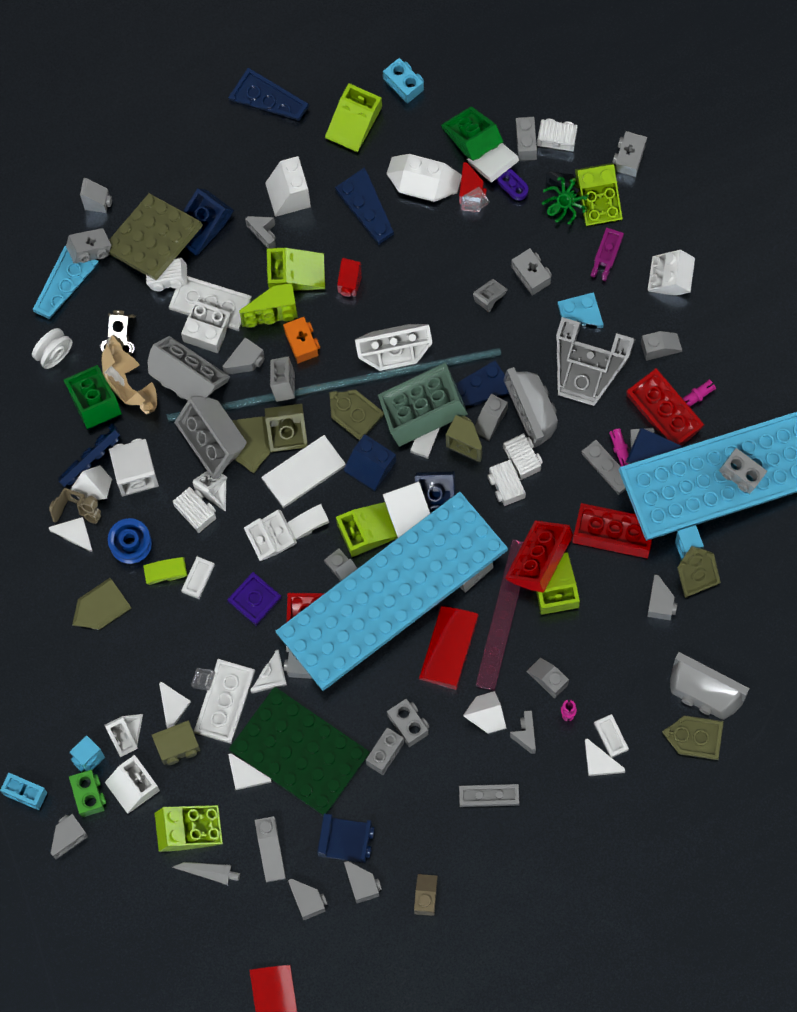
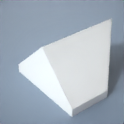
(93, 483)
(212, 489)
(486, 713)
(125, 733)

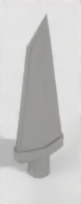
(214, 872)

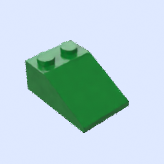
(473, 133)
(92, 396)

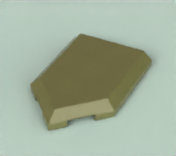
(354, 412)
(257, 447)
(698, 571)
(100, 606)
(696, 737)

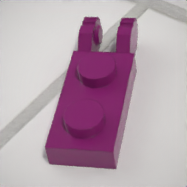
(607, 252)

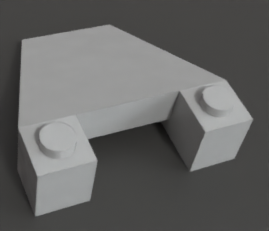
(585, 369)

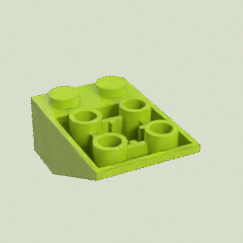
(353, 117)
(603, 193)
(297, 267)
(271, 306)
(366, 528)
(561, 591)
(188, 827)

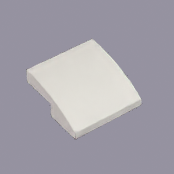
(270, 535)

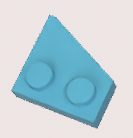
(581, 309)

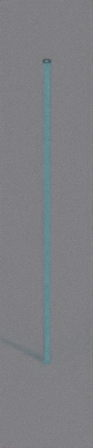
(358, 379)

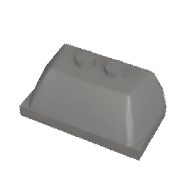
(183, 370)
(532, 404)
(210, 434)
(706, 688)

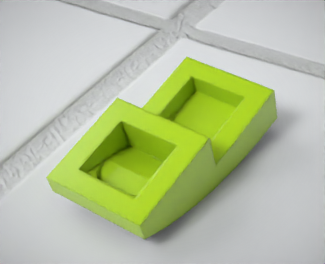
(165, 570)

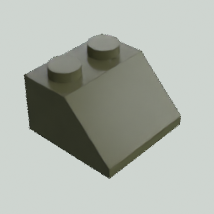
(286, 427)
(464, 438)
(176, 743)

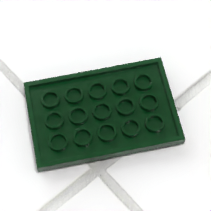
(299, 751)

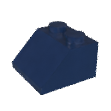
(370, 462)

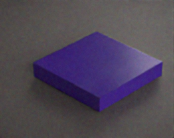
(254, 598)

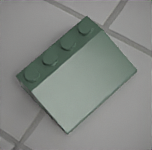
(422, 404)

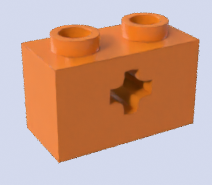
(301, 329)

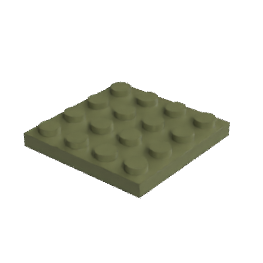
(153, 236)

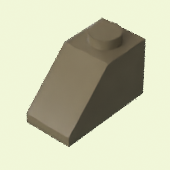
(425, 895)

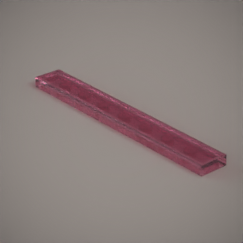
(499, 627)

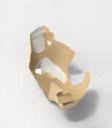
(114, 366)

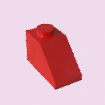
(469, 181)
(349, 277)

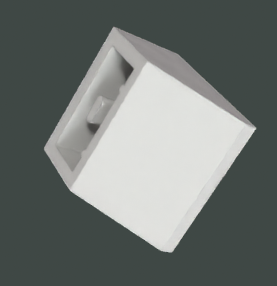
(671, 273)
(206, 327)
(131, 784)

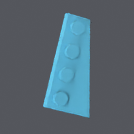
(62, 283)

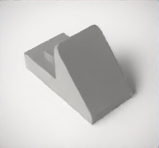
(261, 228)
(489, 294)
(340, 564)
(525, 738)

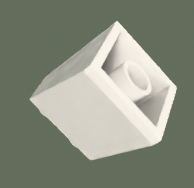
(288, 187)
(133, 467)

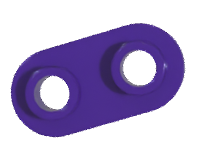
(514, 184)

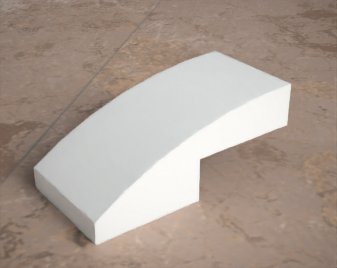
(308, 521)

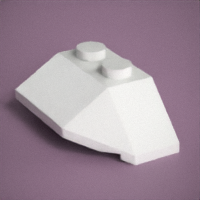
(423, 177)
(394, 346)

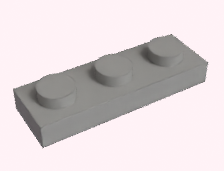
(605, 465)
(489, 795)

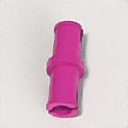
(698, 393)
(620, 446)
(568, 710)

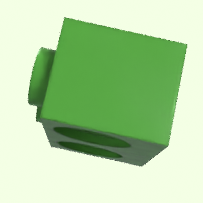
(82, 795)

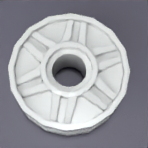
(52, 348)

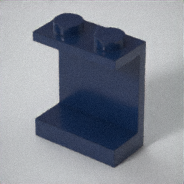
(345, 839)

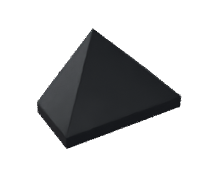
(551, 178)

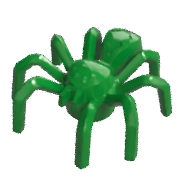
(564, 200)

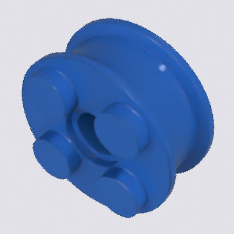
(132, 552)

